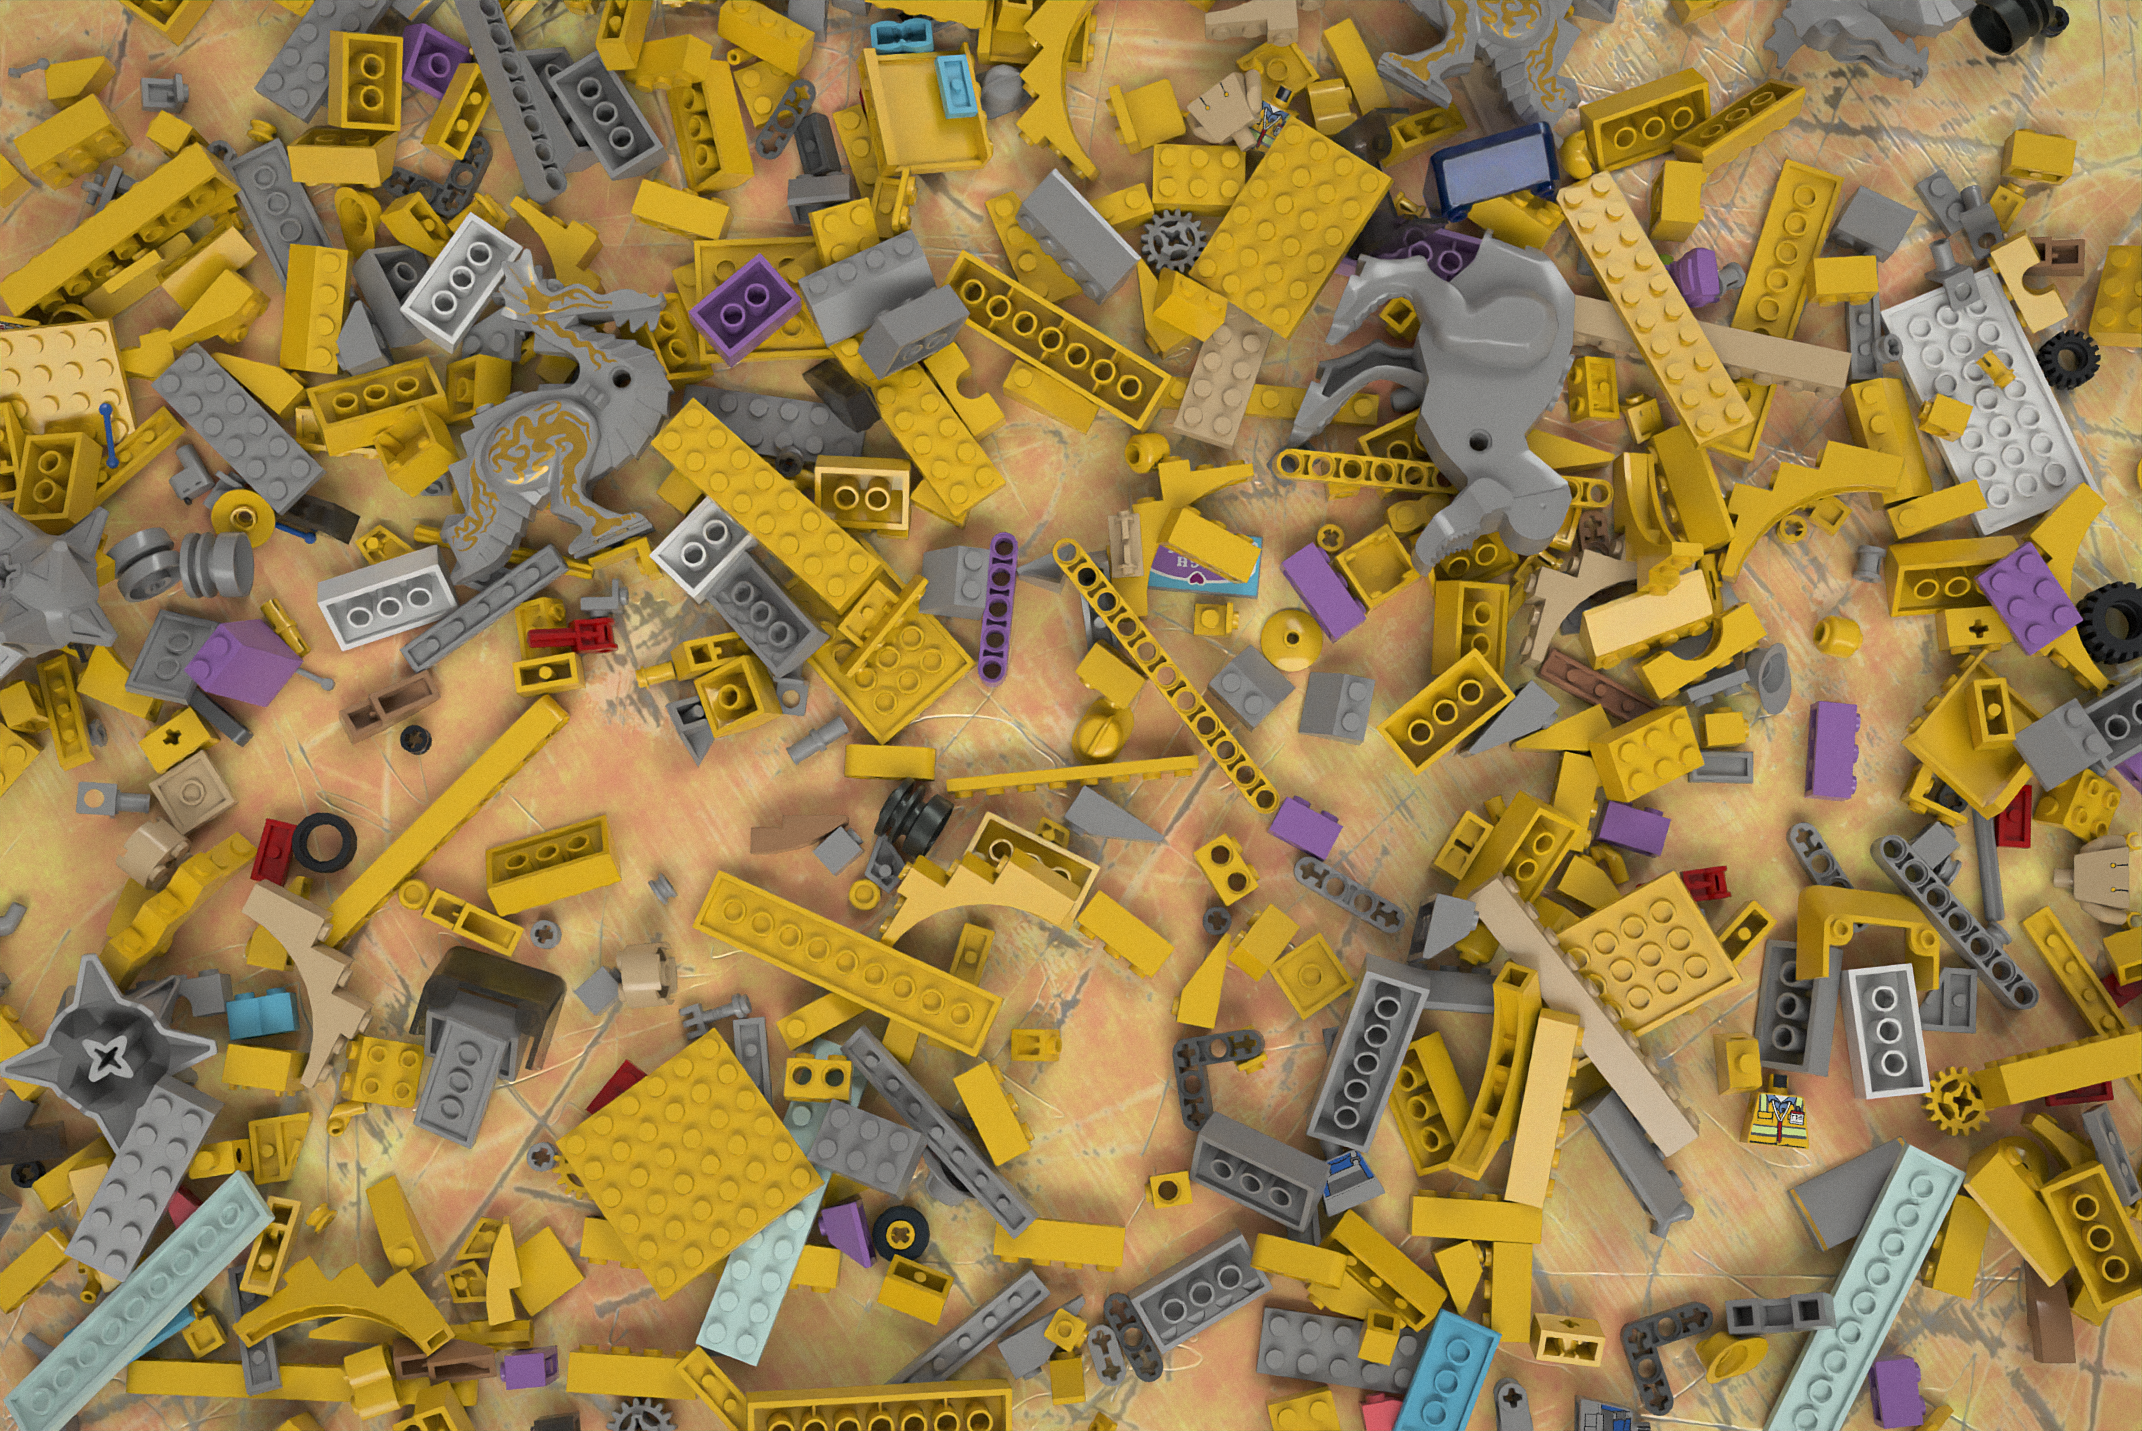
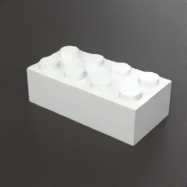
(1884, 1031)

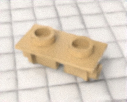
(1125, 545)

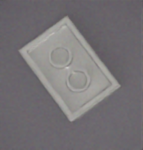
(166, 653)

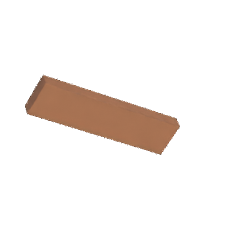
(1593, 687)

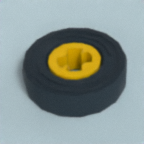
(900, 1217)

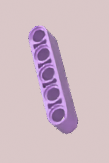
(998, 594)

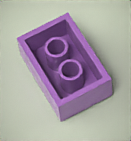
(745, 310)

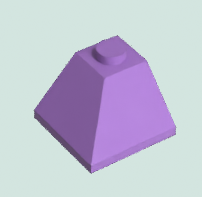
(430, 59)
(849, 1231)

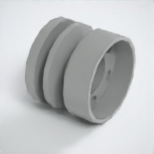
(217, 564)

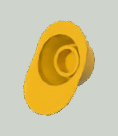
(359, 218)
(1102, 733)
(1730, 1356)

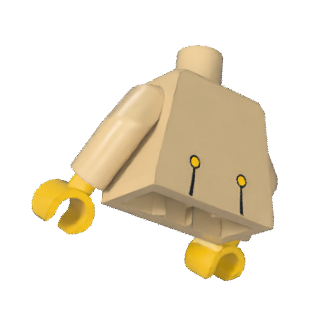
(1229, 108)
(2102, 879)

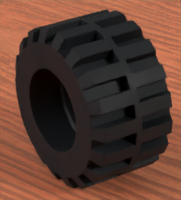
(2093, 629)

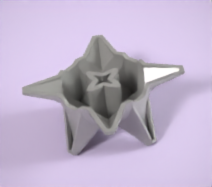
(49, 588)
(110, 1049)

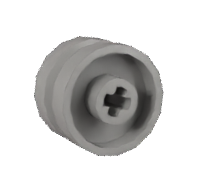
(145, 564)

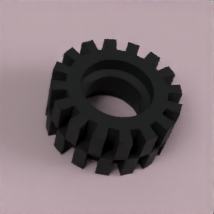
(2082, 350)

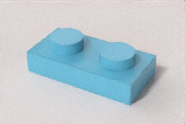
(955, 86)

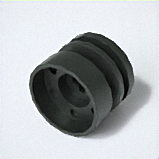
(2010, 23)
(913, 818)

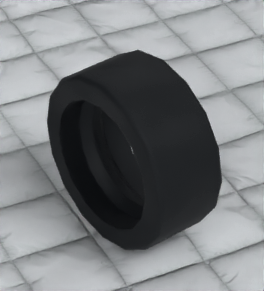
(302, 832)

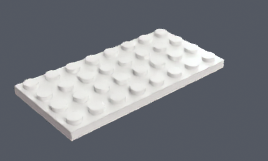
(2014, 435)

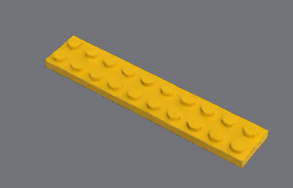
(1777, 280)
(1653, 311)
(915, 416)
(848, 963)

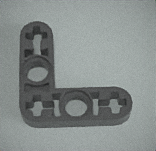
(443, 193)
(1203, 1057)
(1652, 1339)

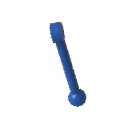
(106, 410)
(309, 537)

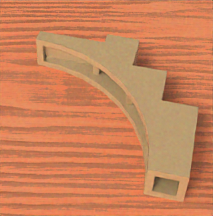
(1260, 17)
(1559, 593)
(300, 929)

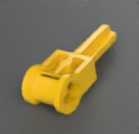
(1531, 564)

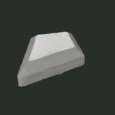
(884, 865)

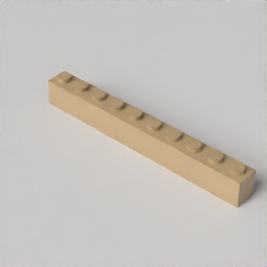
(1741, 352)
(1604, 1040)

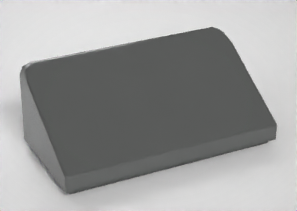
(817, 146)

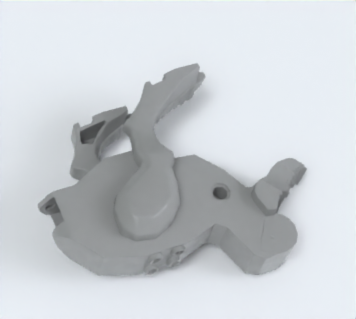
(1486, 373)

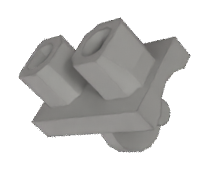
(117, 183)

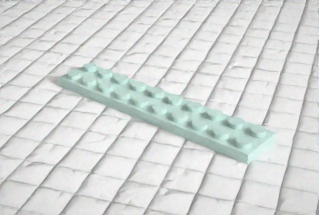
(764, 1265)
(1868, 1293)
(140, 1306)

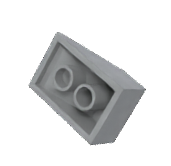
(1526, 713)

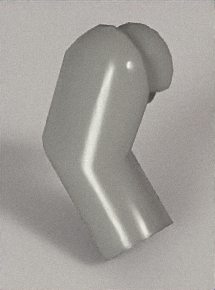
(11, 919)
(1682, 1211)

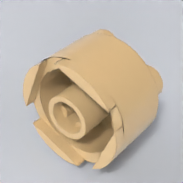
(154, 854)
(647, 975)

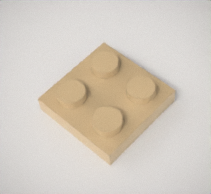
(193, 793)

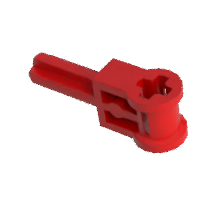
(582, 635)
(1705, 883)

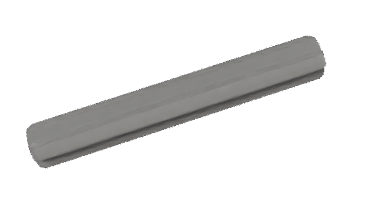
(1988, 867)

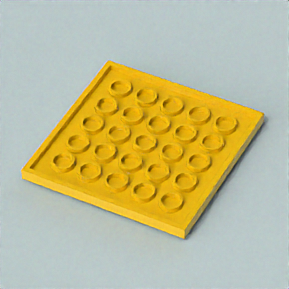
(689, 1164)

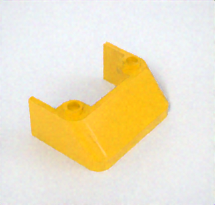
(1828, 917)

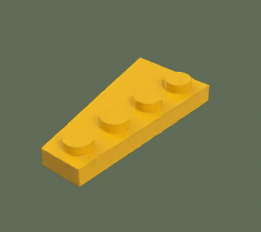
(1028, 261)

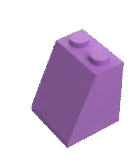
(244, 662)

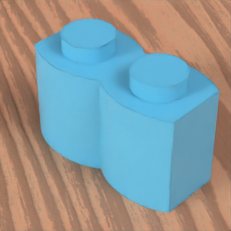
(908, 37)
(262, 1015)

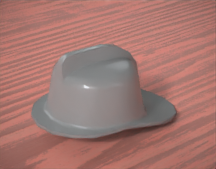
(1001, 90)
(1770, 676)
(942, 1182)

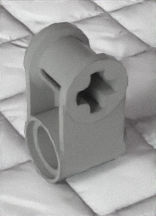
(1512, 1414)

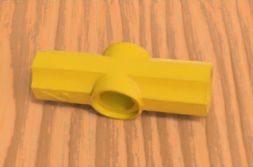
(502, 1336)

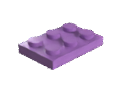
(2028, 598)

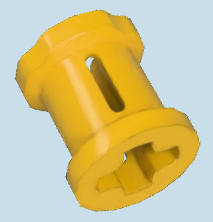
(1401, 203)

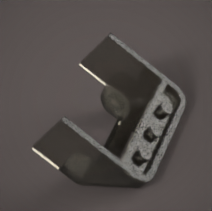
(1384, 231)
(532, 989)

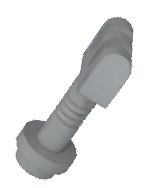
(740, 1006)

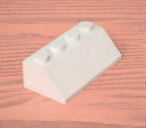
(460, 282)
(702, 549)
(388, 597)

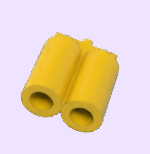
(486, 209)

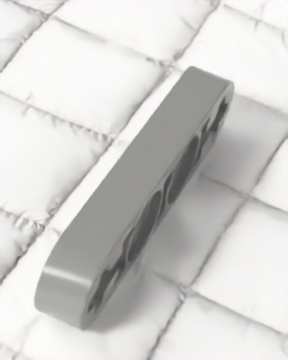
(1833, 872)
(1347, 898)

